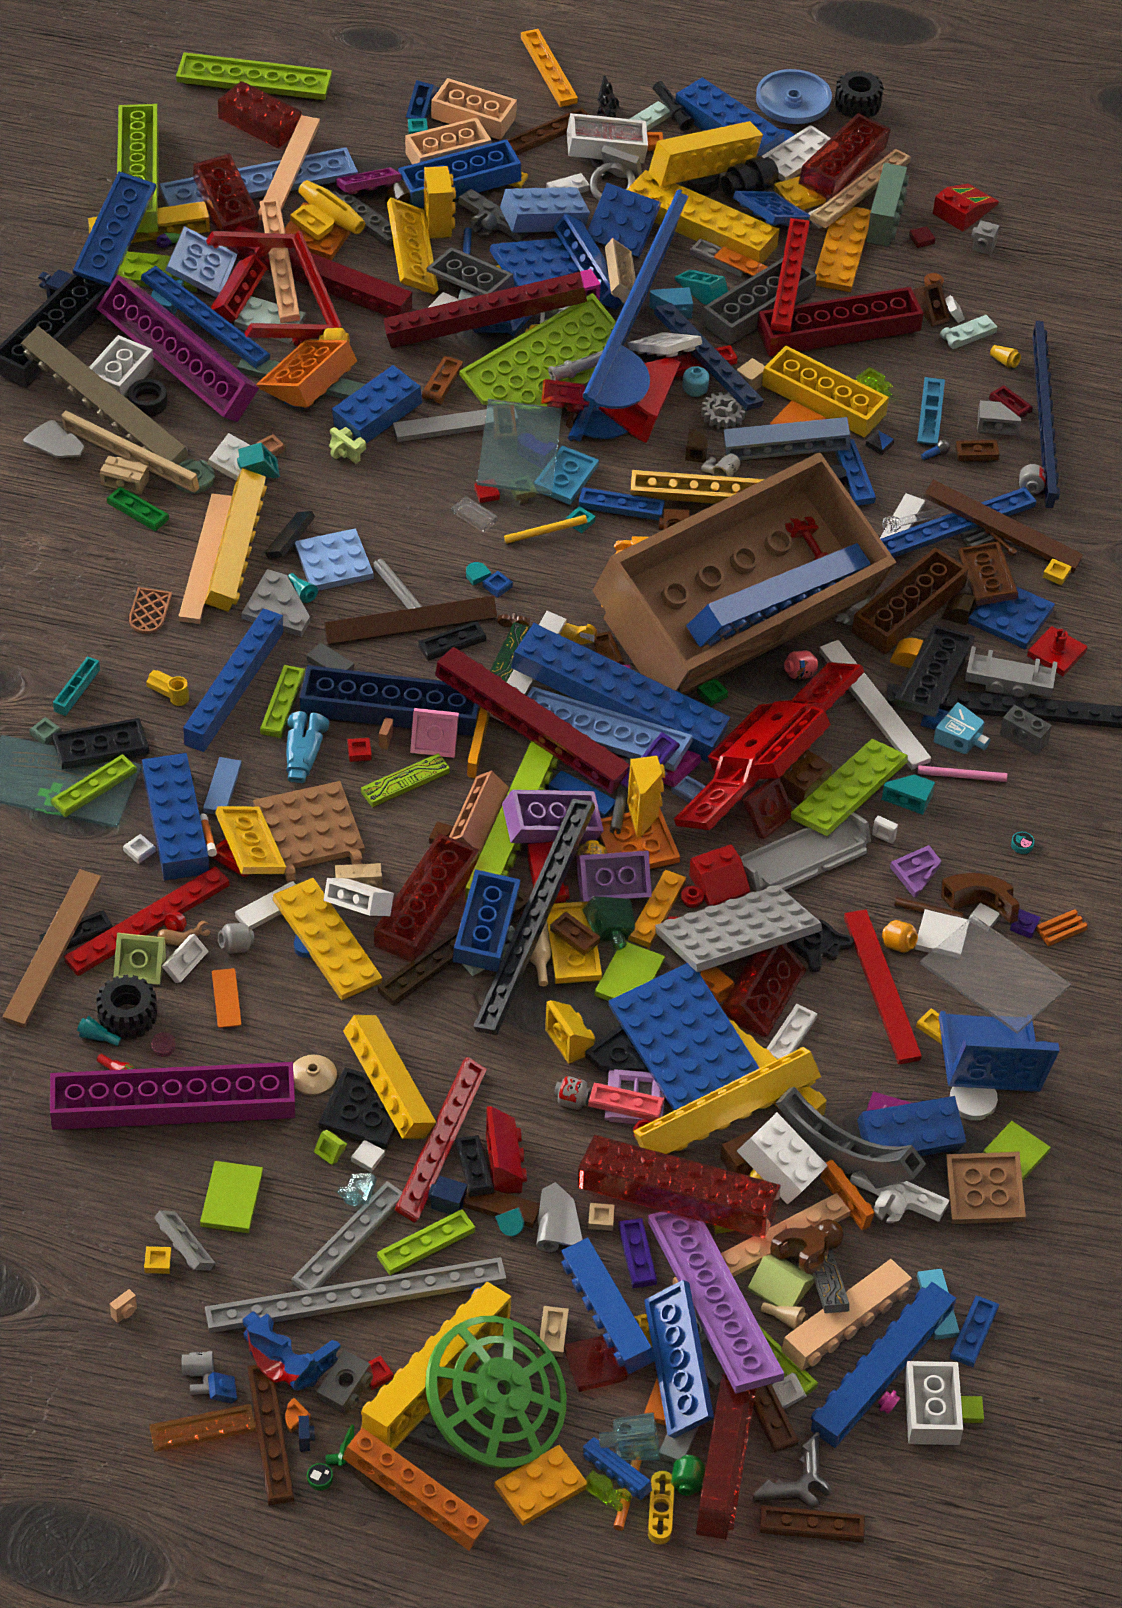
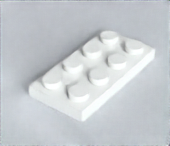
(796, 151)
(665, 344)

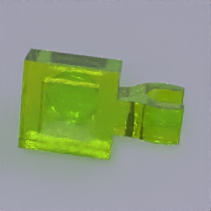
(875, 381)
(603, 1489)

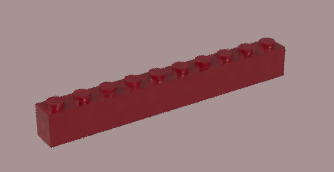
(343, 282)
(485, 310)
(532, 720)

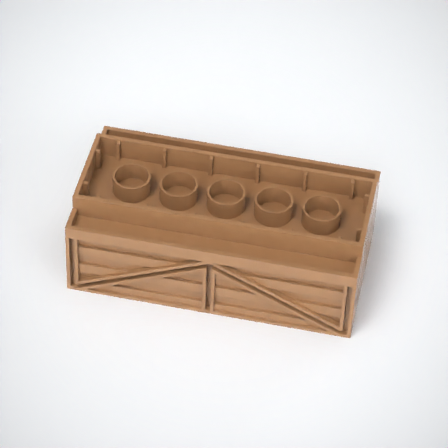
(735, 544)

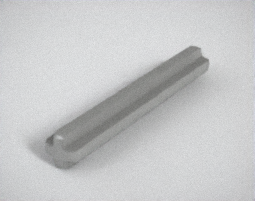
(396, 584)

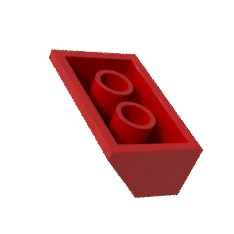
(504, 1152)

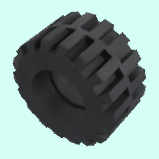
(859, 94)
(122, 992)

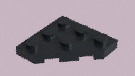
(615, 1052)
(357, 1111)

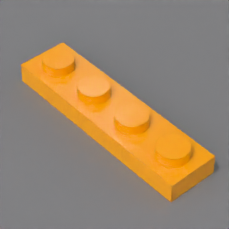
(657, 908)

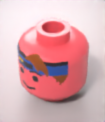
(801, 664)

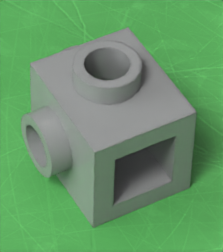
(986, 233)

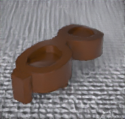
(507, 621)

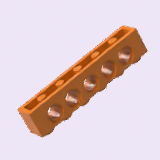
(415, 1489)

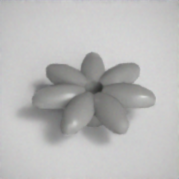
(846, 618)

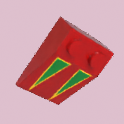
(962, 205)

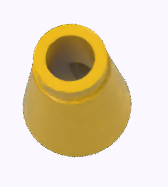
(1007, 356)

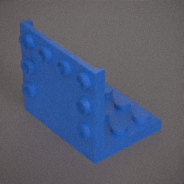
(992, 1056)

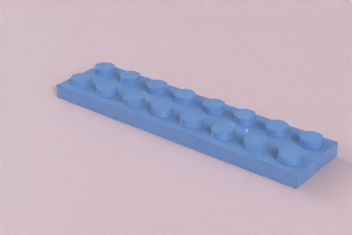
(611, 729)

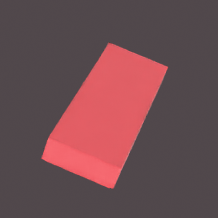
(625, 1102)

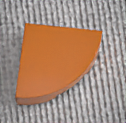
(292, 1412)

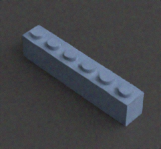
(788, 438)

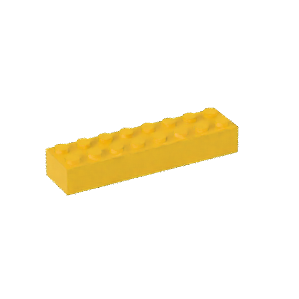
(711, 220)
(404, 1400)

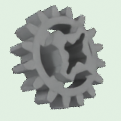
(724, 411)

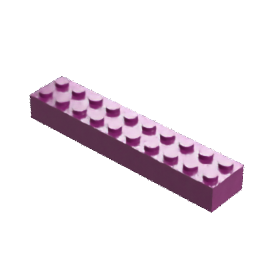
(178, 348)
(172, 1095)

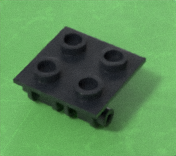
(607, 101)

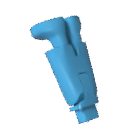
(303, 750)

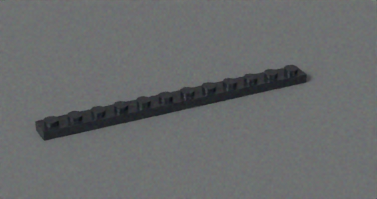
(1045, 709)
(534, 917)

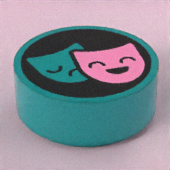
(1022, 842)

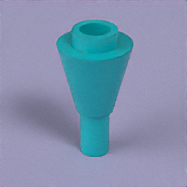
(306, 591)
(93, 1030)

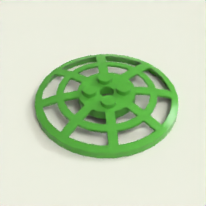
(487, 1395)

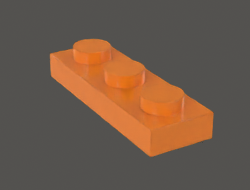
(838, 1183)

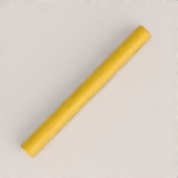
(545, 529)

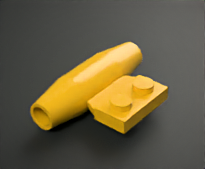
(324, 212)

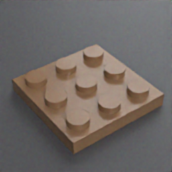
(985, 1188)

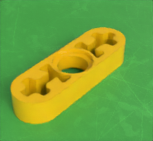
(655, 1516)

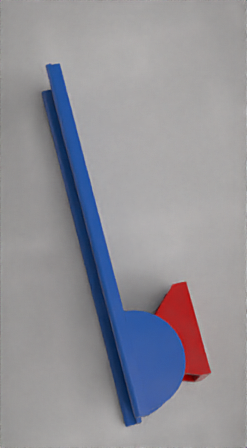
(623, 389)

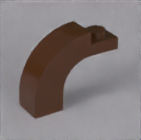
(981, 888)

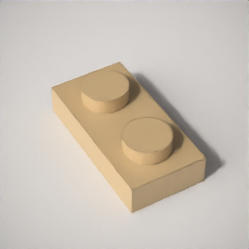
(554, 1329)

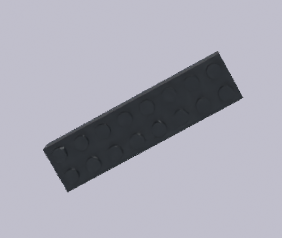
(61, 316)

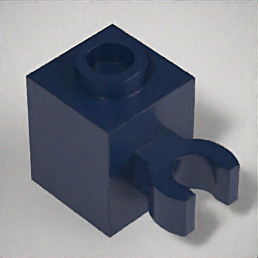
(53, 283)

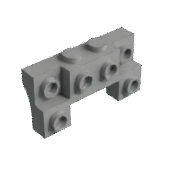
(1010, 676)

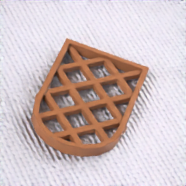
(146, 630)

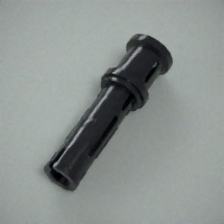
(677, 111)

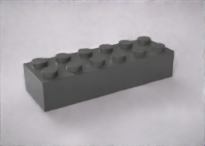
(737, 310)

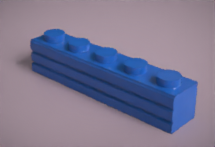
(617, 1469)

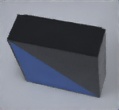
(879, 442)

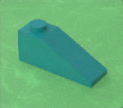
(703, 285)

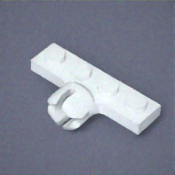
(901, 1197)

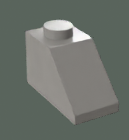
(997, 419)

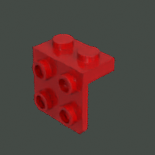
(564, 394)

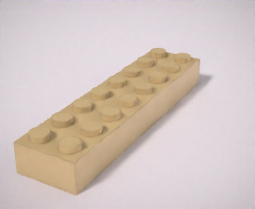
(620, 269)

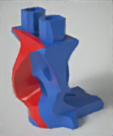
(275, 1355)

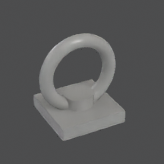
(618, 163)

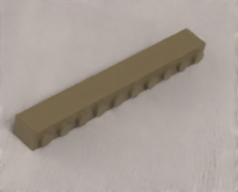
(101, 396)

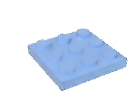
(199, 263)
(334, 559)

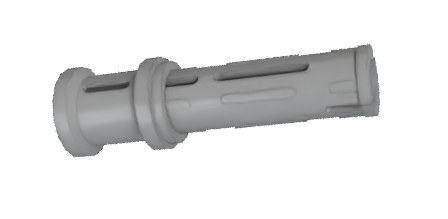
(570, 368)

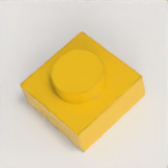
(1057, 572)
(157, 1260)

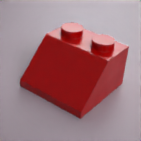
(719, 875)

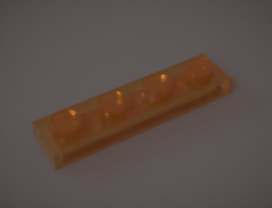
(202, 1427)

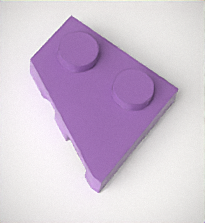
(916, 869)

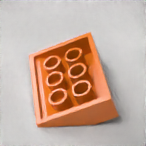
(308, 371)

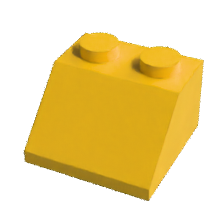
(567, 1031)

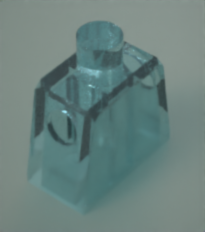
(633, 1437)

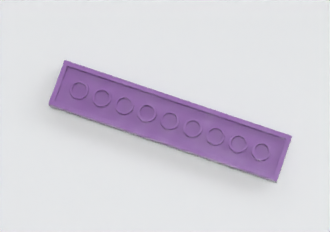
(717, 1301)

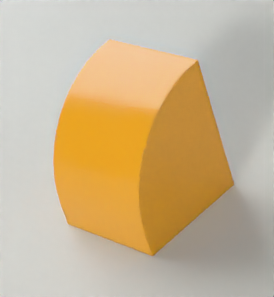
(906, 652)

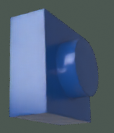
(222, 1387)

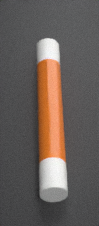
(210, 845)

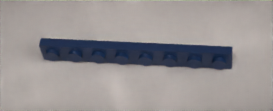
(711, 358)

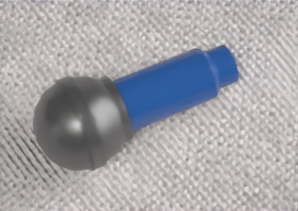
(941, 448)

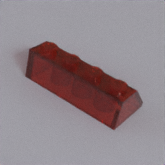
(764, 989)

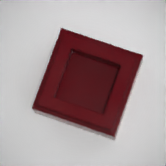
(922, 237)

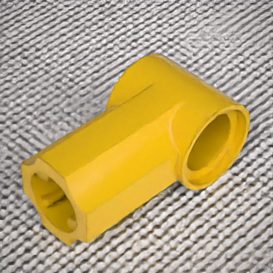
(173, 687)

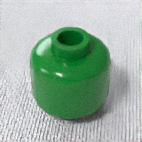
(688, 1475)

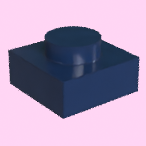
(306, 1433)

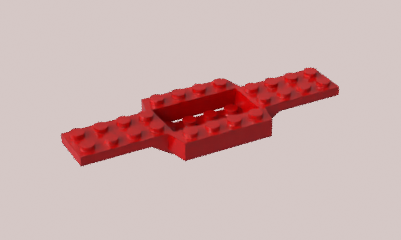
(739, 757)

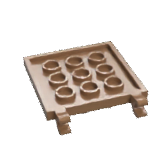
(312, 826)

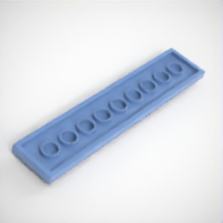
(317, 167)

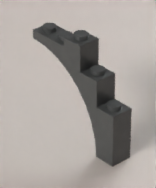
(879, 1163)

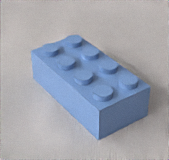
(541, 208)

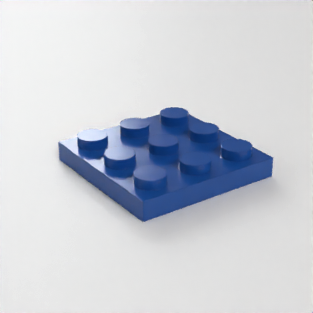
(770, 207)
(623, 217)
(1013, 619)

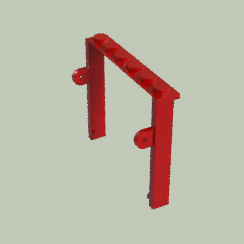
(264, 243)

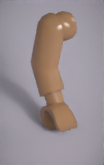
(177, 938)

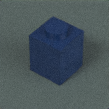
(447, 1195)

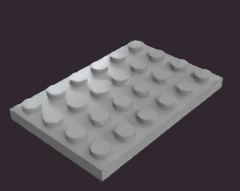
(738, 928)

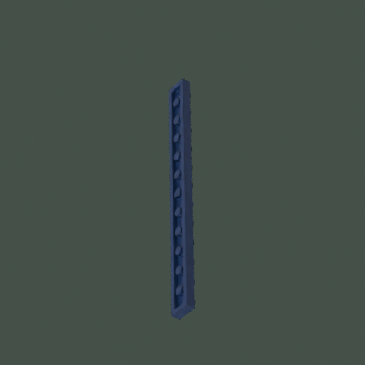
(1045, 418)

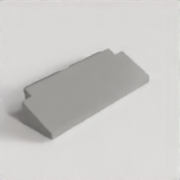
(806, 854)

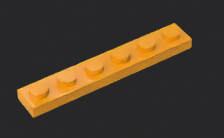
(549, 68)

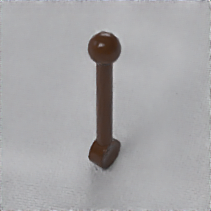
(1011, 551)

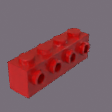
(239, 288)

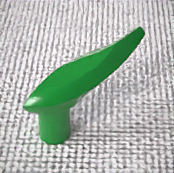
(338, 1458)

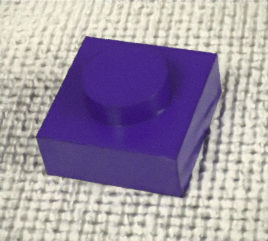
(1026, 924)

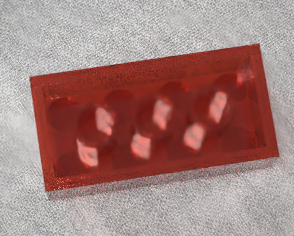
(258, 114)
(225, 194)

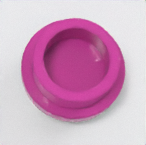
(888, 1401)

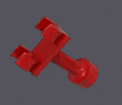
(802, 530)

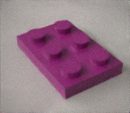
(368, 180)

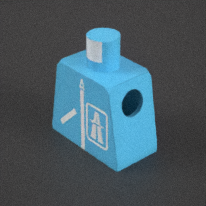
(961, 730)

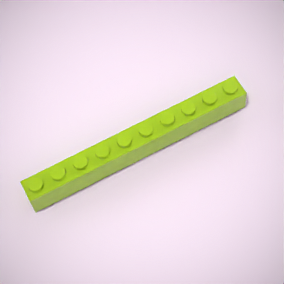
(498, 851)

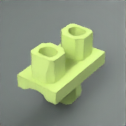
(344, 446)

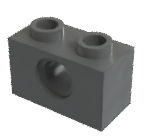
(1025, 730)
(346, 1368)

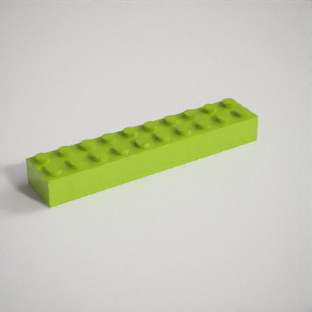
(140, 152)

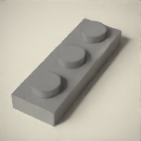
(184, 1240)

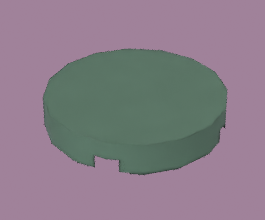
(204, 474)

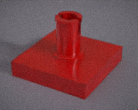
(1057, 647)

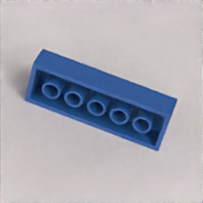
(716, 109)
(473, 169)
(175, 816)

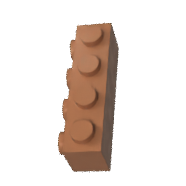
(480, 810)

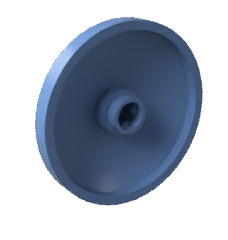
(793, 96)

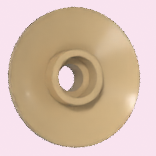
(316, 1081)

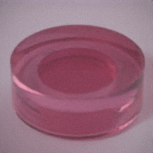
(163, 1044)

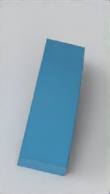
(931, 411)

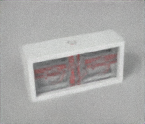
(590, 133)

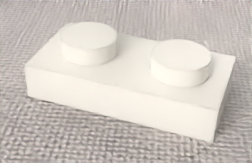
(572, 181)
(185, 958)

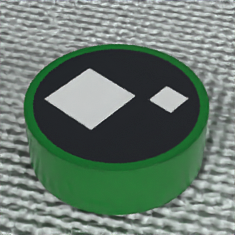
(320, 1476)

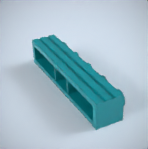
(76, 686)

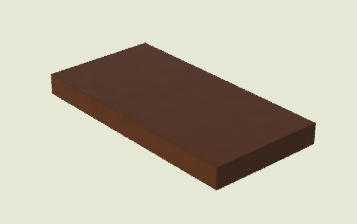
(988, 573)

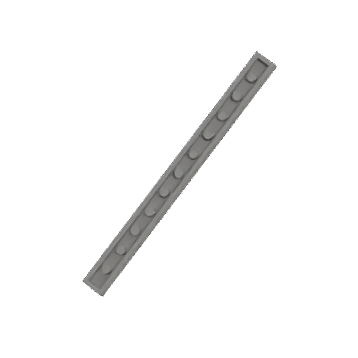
(358, 1294)

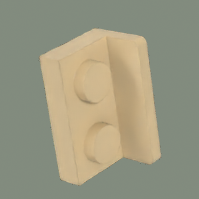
(363, 873)

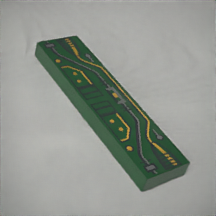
(504, 659)

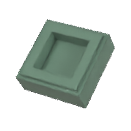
(43, 730)

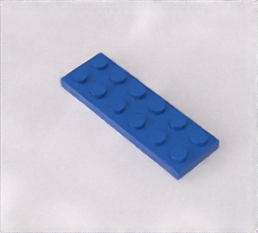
(114, 229)
(679, 1359)

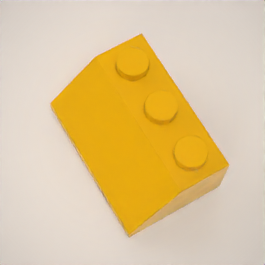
(645, 792)

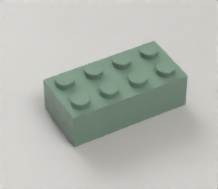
(888, 204)

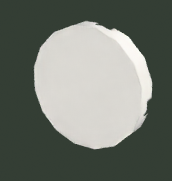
(975, 1102)

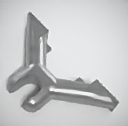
(799, 1489)

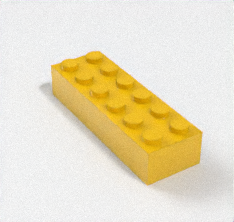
(704, 153)
(825, 390)

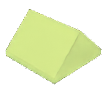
(140, 957)
(780, 1282)

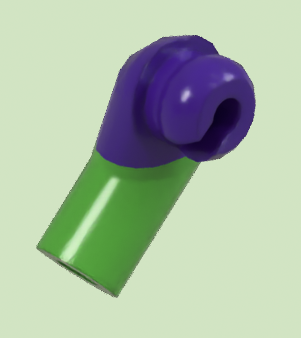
(167, 239)

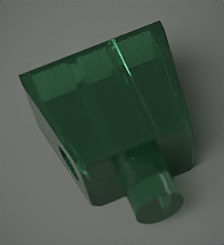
(610, 919)

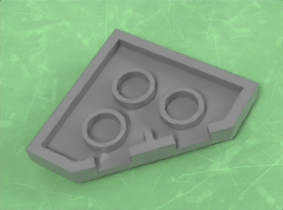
(278, 595)

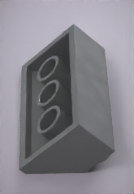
(471, 272)

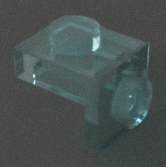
(358, 1189)

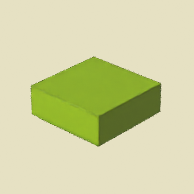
(972, 1409)

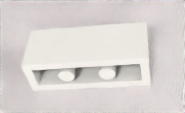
(358, 897)

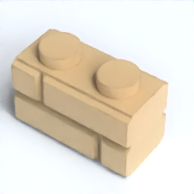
(124, 473)

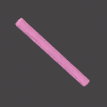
(961, 773)

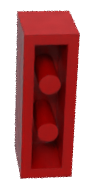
(536, 858)

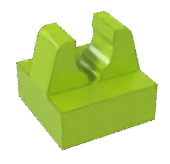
(330, 1147)

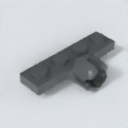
(488, 216)

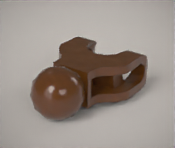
(808, 1244)

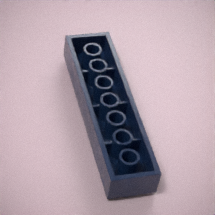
(376, 696)

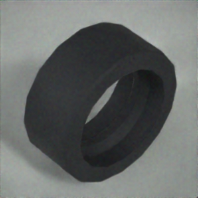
(149, 386)

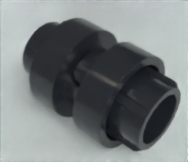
(754, 175)

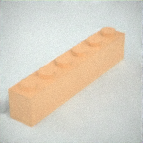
(866, 1300)

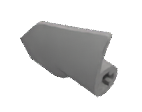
(54, 441)
(557, 1219)

